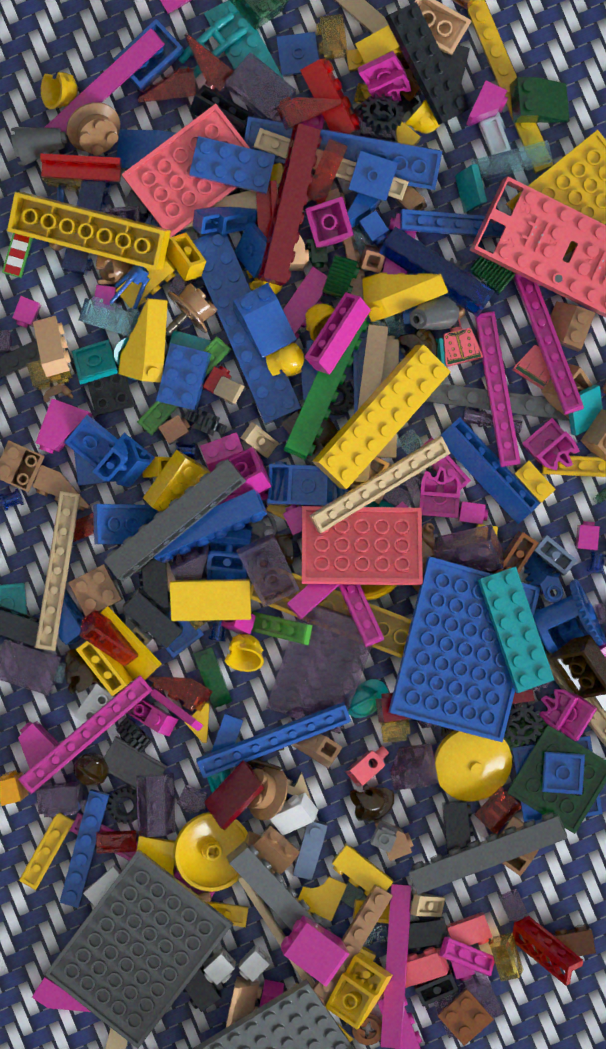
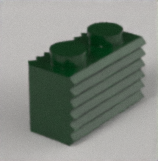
(491, 274)
(340, 277)

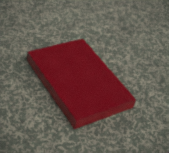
(234, 795)

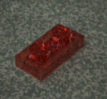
(116, 841)

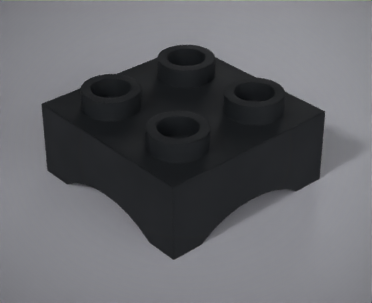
(110, 394)

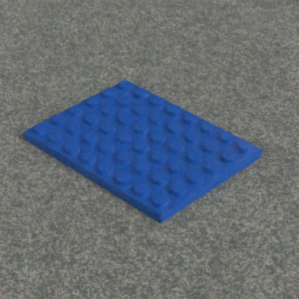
(452, 657)

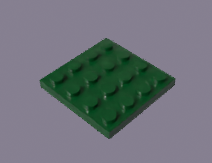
(571, 807)

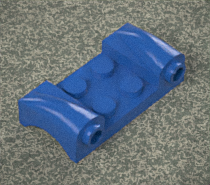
(301, 486)

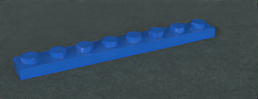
(273, 740)

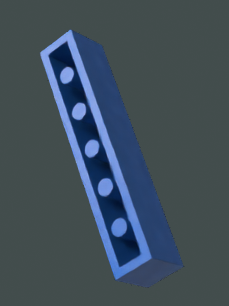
(487, 471)
(216, 524)

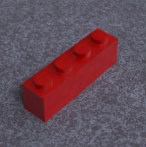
(325, 85)

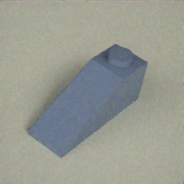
(310, 849)

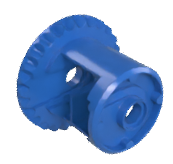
(564, 610)

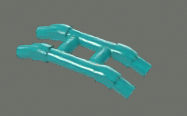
(213, 31)

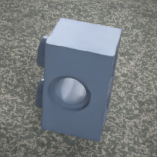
(554, 555)

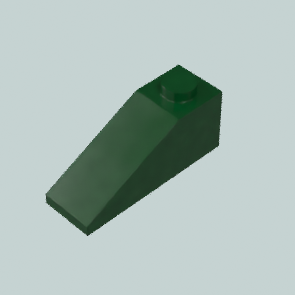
(213, 676)

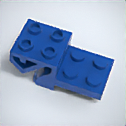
(110, 456)
(223, 559)

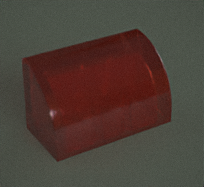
(498, 810)

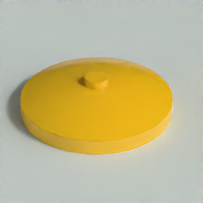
(472, 765)
(203, 851)

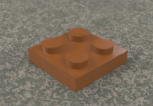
(465, 1017)

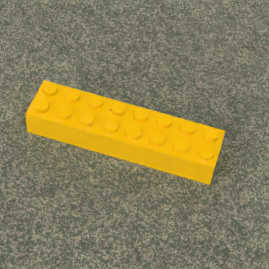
(89, 230)
(381, 416)

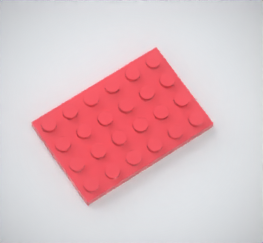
(163, 176)
(364, 548)

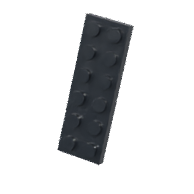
(427, 63)

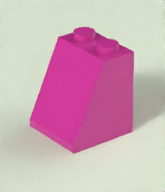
(58, 425)
(36, 742)
(315, 950)

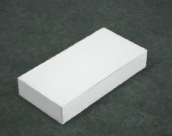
(494, 135)

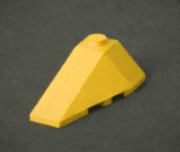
(395, 293)
(146, 344)

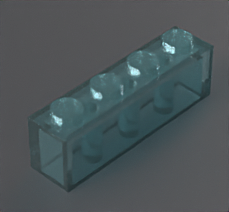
(514, 160)
(108, 316)

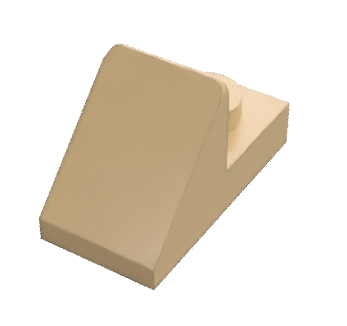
(228, 390)
(259, 439)
(299, 788)
(427, 905)

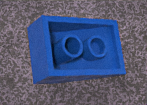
(137, 144)
(264, 320)

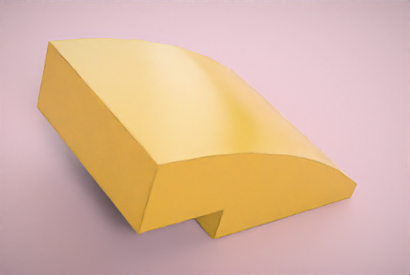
(358, 990)

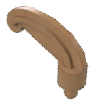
(56, 390)

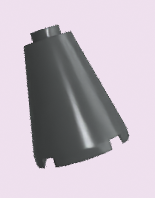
(31, 141)
(435, 314)

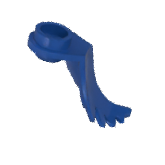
(544, 577)

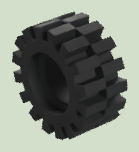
(346, 404)
(133, 735)
(113, 805)

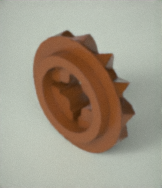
(373, 1036)

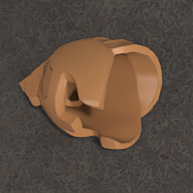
(111, 269)

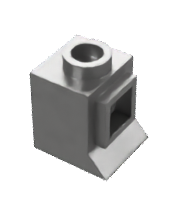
(384, 836)

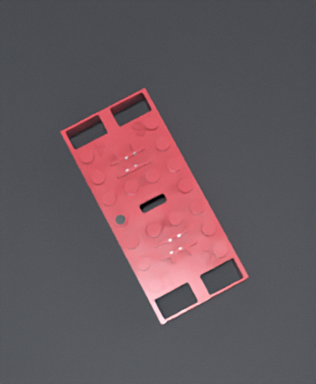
(538, 239)

